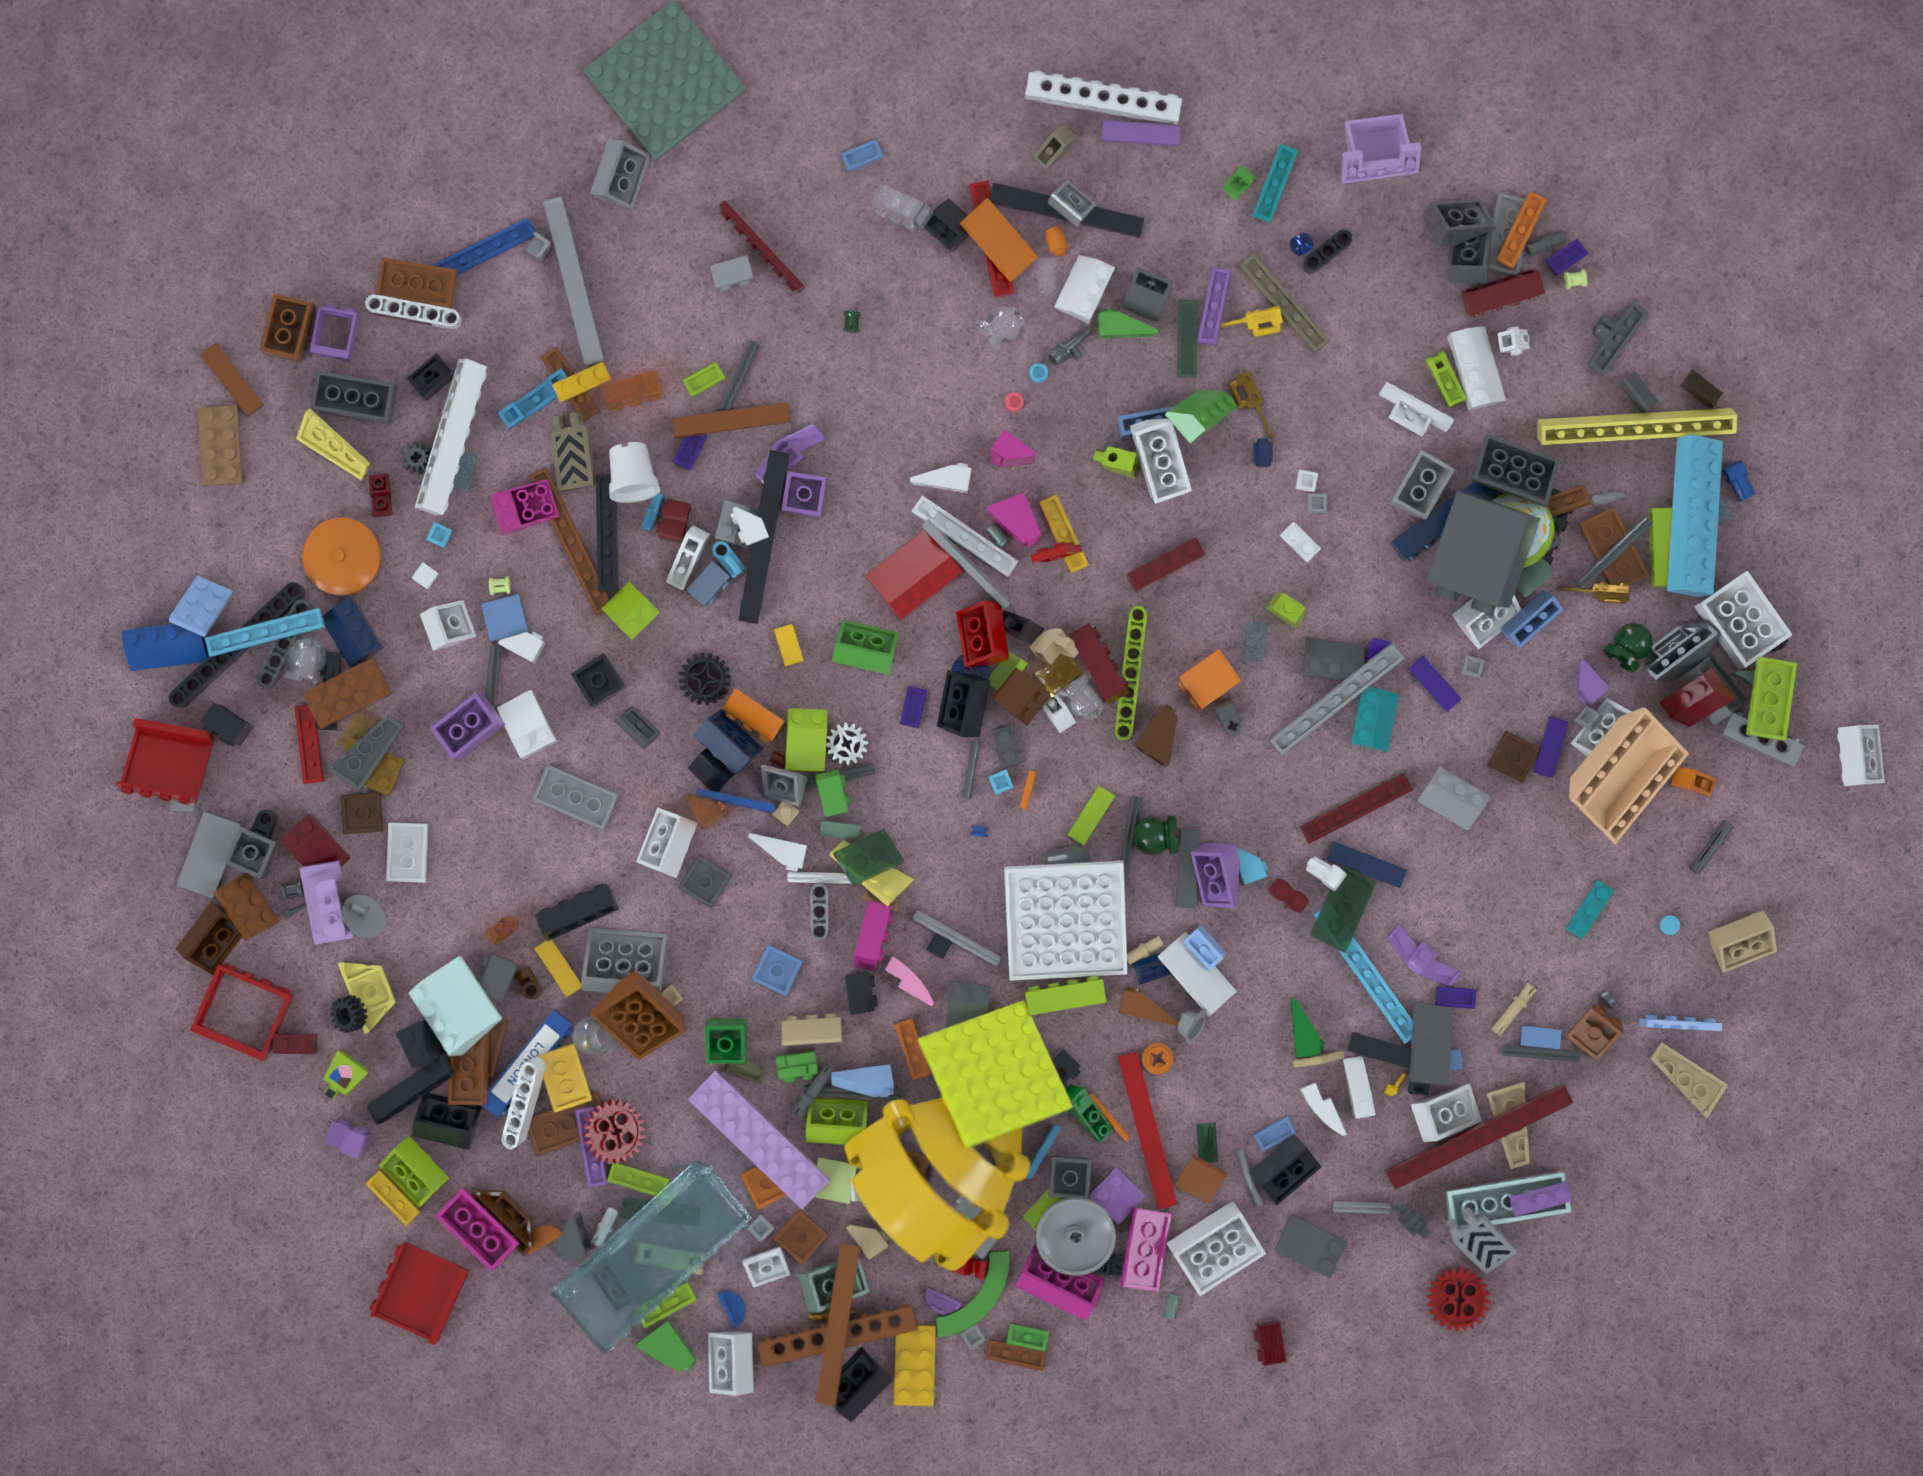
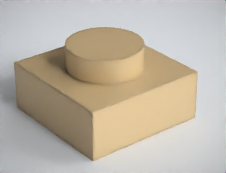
(785, 813)

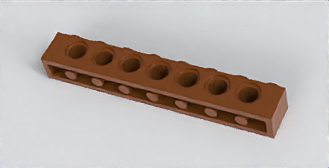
(771, 1357)

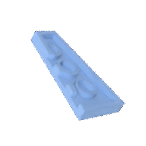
(1672, 1022)

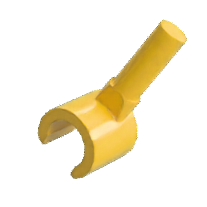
(1391, 1090)

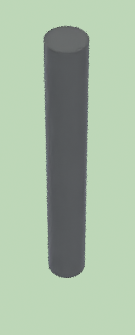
(971, 769)

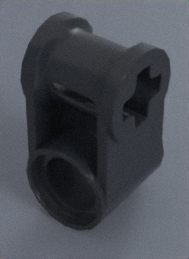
(261, 828)

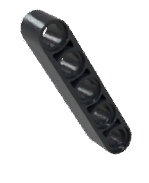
(410, 1090)

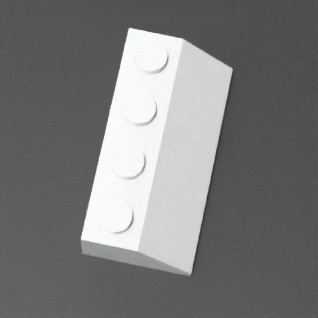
(1476, 367)
(1160, 459)

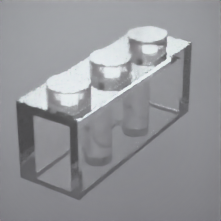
(901, 208)

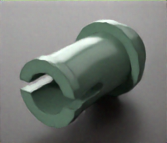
(998, 535)
(1171, 1305)

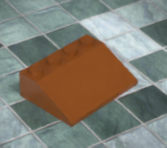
(639, 1016)

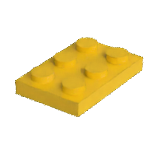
(564, 1078)

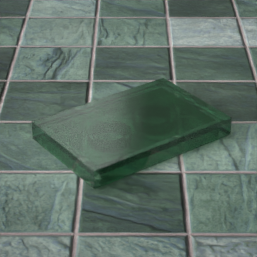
(868, 857)

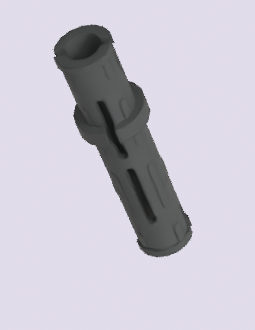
(1711, 847)
(813, 1090)

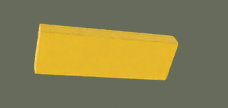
(558, 967)
(392, 1197)

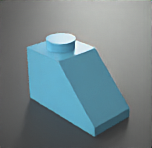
(1250, 867)

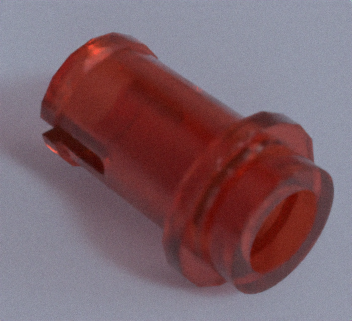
(777, 759)

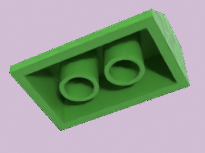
(865, 647)

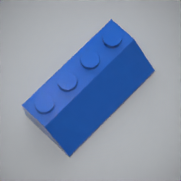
(163, 647)

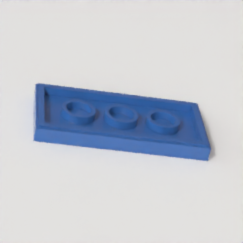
(734, 800)

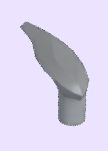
(1606, 497)

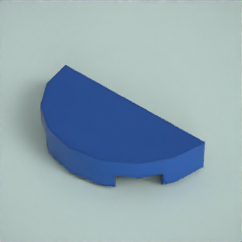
(733, 1306)

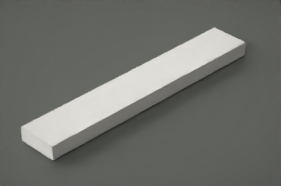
(965, 536)

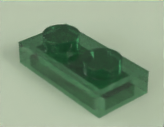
(1207, 1142)

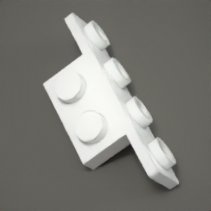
(1412, 412)

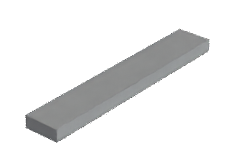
(966, 563)

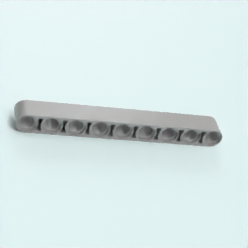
(573, 280)

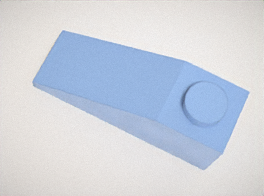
(870, 1081)

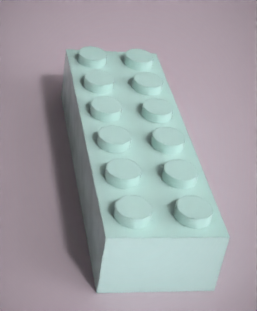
(1493, 1198)

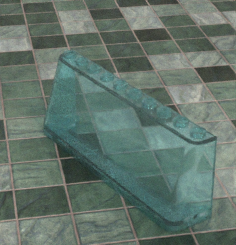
(651, 1255)

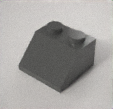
(496, 975)

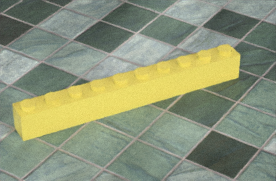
(1636, 426)

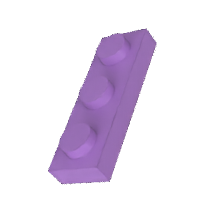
(1540, 1198)

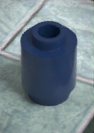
(1263, 452)

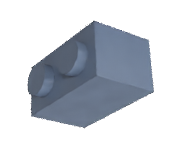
(709, 584)

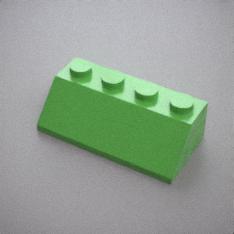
(1201, 412)

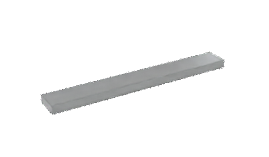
(1337, 698)

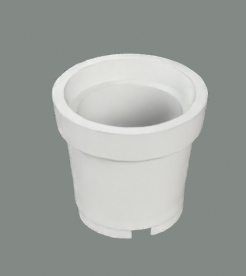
(631, 474)

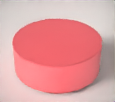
(1014, 402)

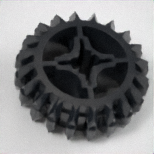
(702, 688)

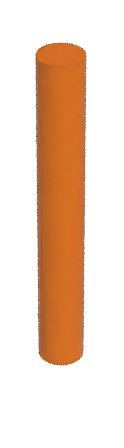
(1111, 1120)

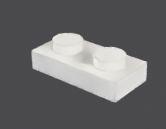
(1300, 542)

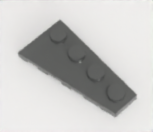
(366, 754)

